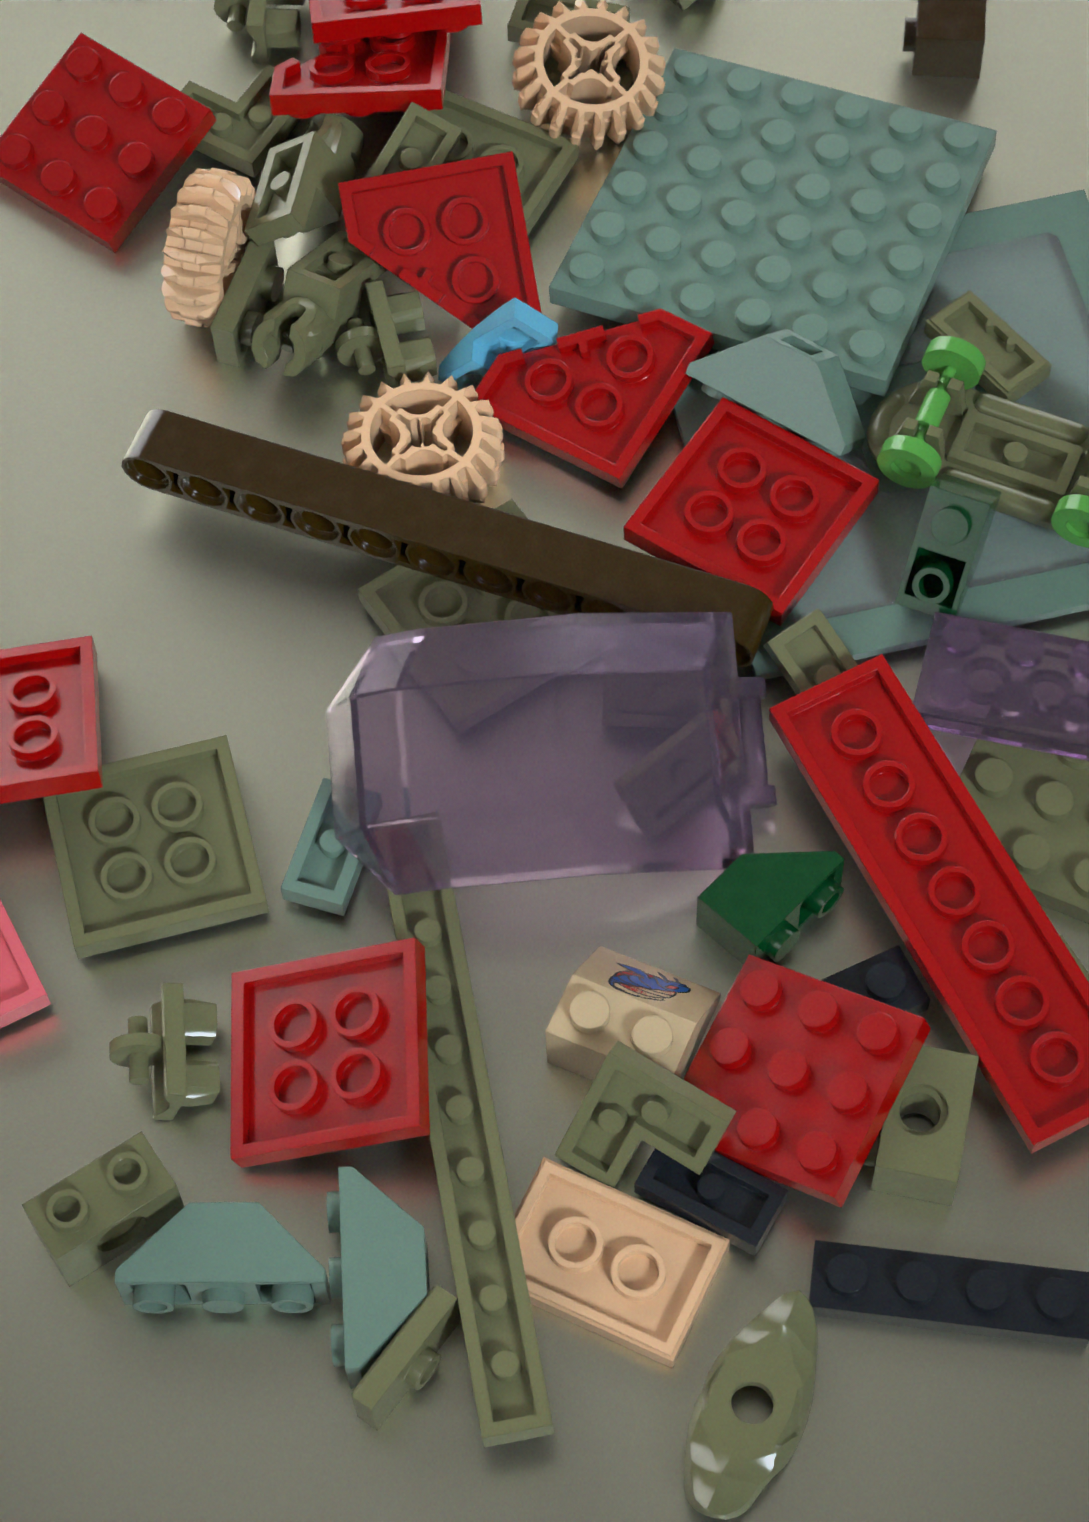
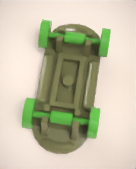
(984, 439)

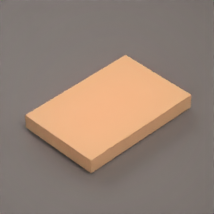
(614, 1261)

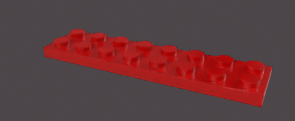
(948, 892)

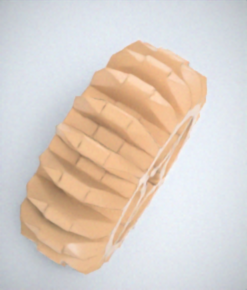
(584, 45)
(205, 243)
(421, 428)

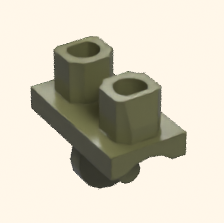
(263, 22)
(389, 317)
(172, 1027)

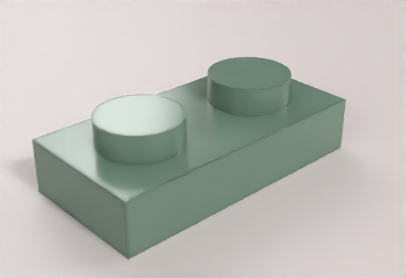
(321, 867)

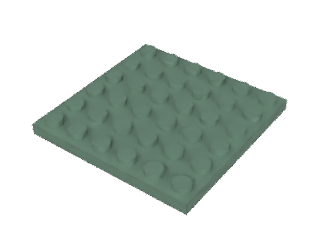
(777, 211)

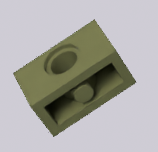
(929, 1161)
(104, 1208)

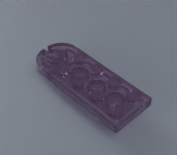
(1006, 685)

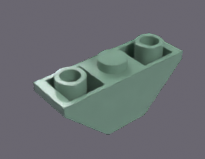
(788, 385)
(222, 1260)
(378, 1274)

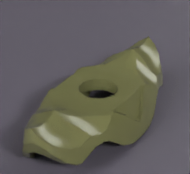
(733, 1459)

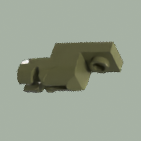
(302, 180)
(317, 303)

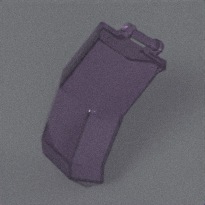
(548, 750)

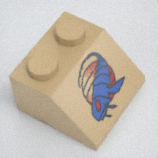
(628, 1003)

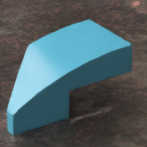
(504, 330)

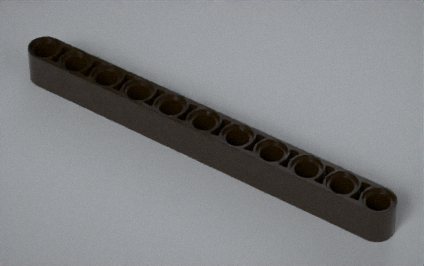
(427, 528)

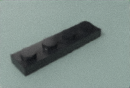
(950, 1293)

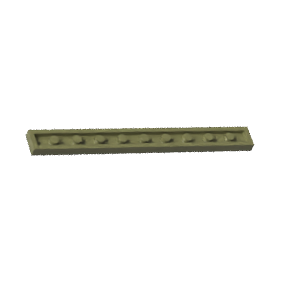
(474, 1184)

